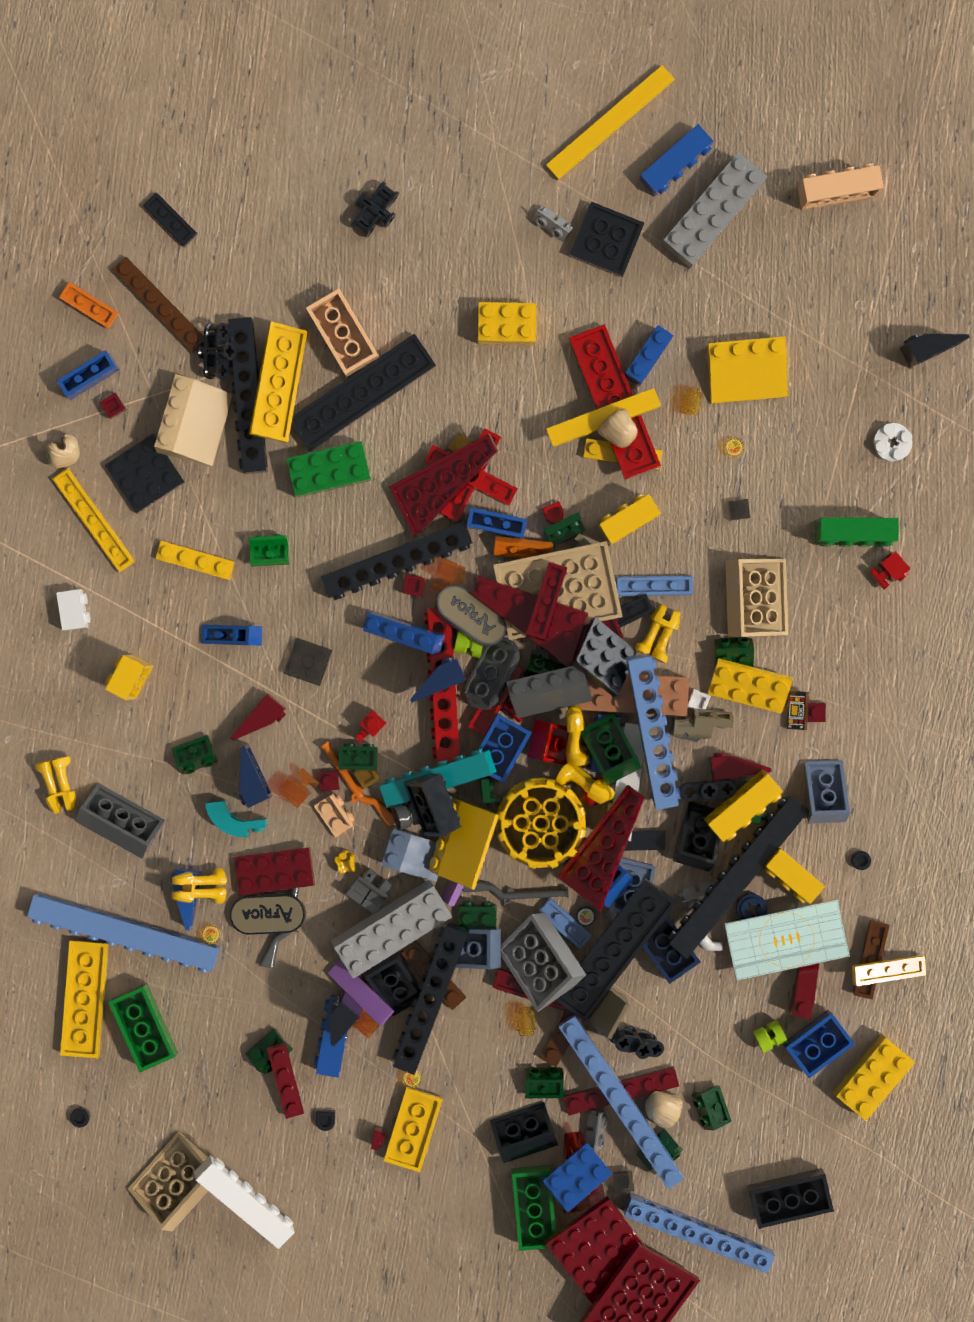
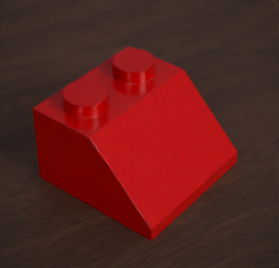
(548, 742)

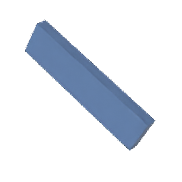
(654, 585)

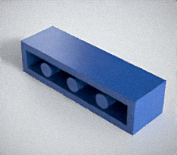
(676, 160)
(403, 632)
(330, 1057)

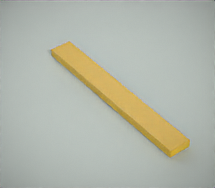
(610, 122)

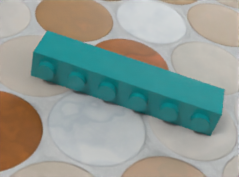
(458, 772)

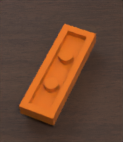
(89, 305)
(520, 547)

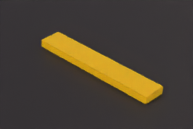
(593, 420)
(93, 520)

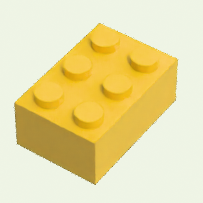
(507, 323)
(628, 518)
(128, 677)
(793, 876)

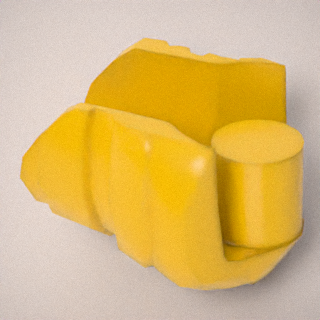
(345, 861)

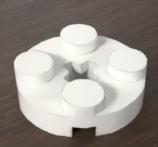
(882, 446)

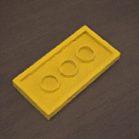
(750, 685)
(413, 1129)

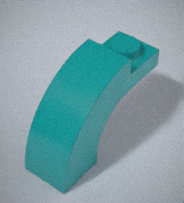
(225, 821)

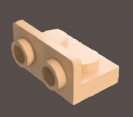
(334, 814)

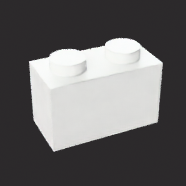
(73, 610)

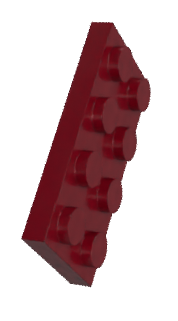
(274, 871)

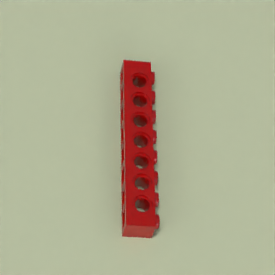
(449, 694)

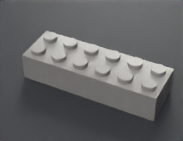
(714, 210)
(391, 928)

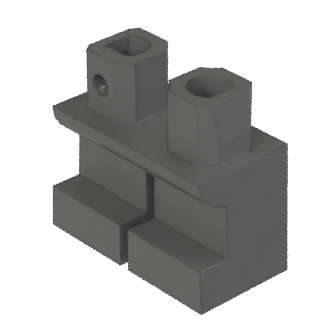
(363, 885)

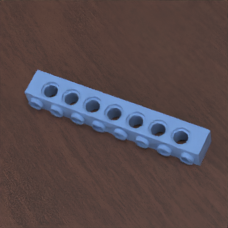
(635, 666)
(698, 1233)

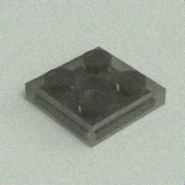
(308, 662)

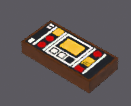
(797, 710)

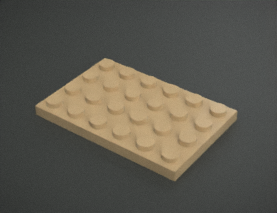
(586, 586)

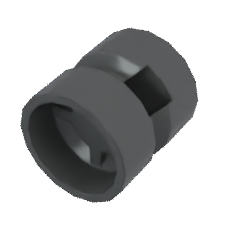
(404, 815)

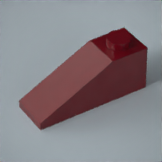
(265, 714)
(729, 767)
(804, 991)

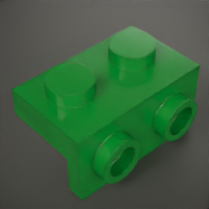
(269, 550)

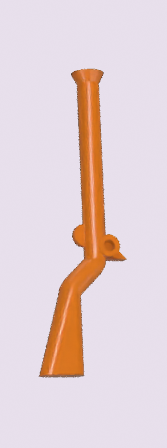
(384, 812)

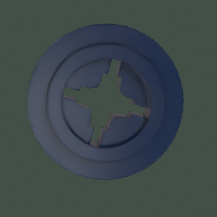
(753, 899)

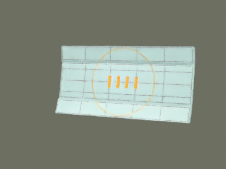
(786, 939)

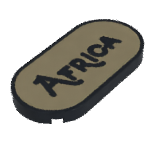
(267, 914)

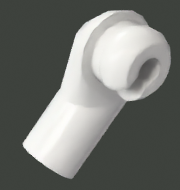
(710, 945)

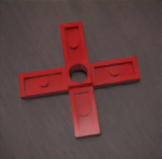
(485, 483)

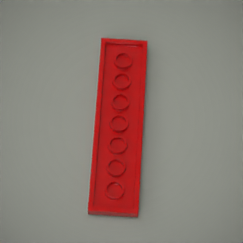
(609, 385)

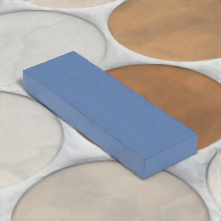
(565, 923)

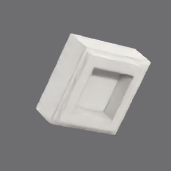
(698, 700)

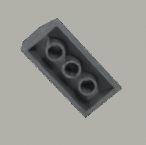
(549, 691)
(119, 820)

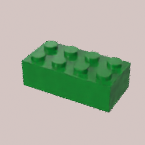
(329, 469)
(856, 530)
(143, 1027)
(533, 1207)

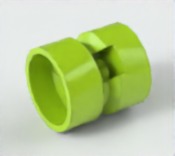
(466, 645)
(763, 1039)

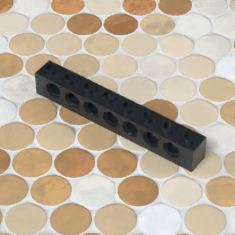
(246, 327)
(331, 580)
(404, 1060)

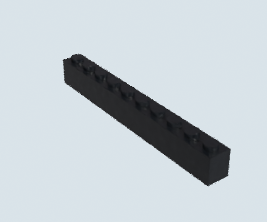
(737, 877)

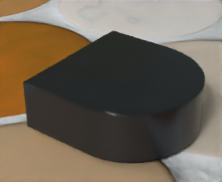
(325, 1119)

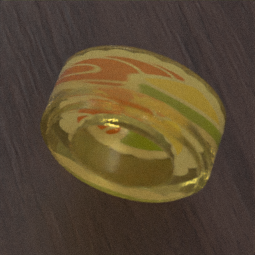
(734, 447)
(211, 934)
(412, 1081)

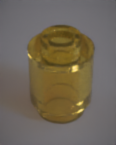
(691, 401)
(525, 1021)

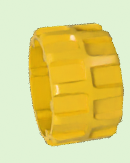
(520, 854)

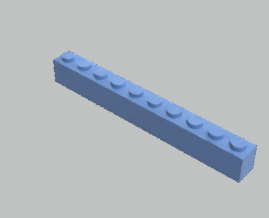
(123, 932)
(621, 1101)

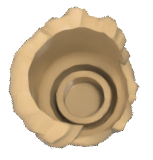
(619, 429)
(63, 453)
(663, 1109)

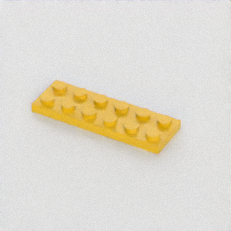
(278, 382)
(84, 999)

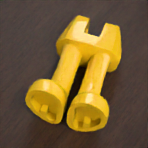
(657, 622)
(576, 753)
(596, 790)
(68, 795)
(189, 881)

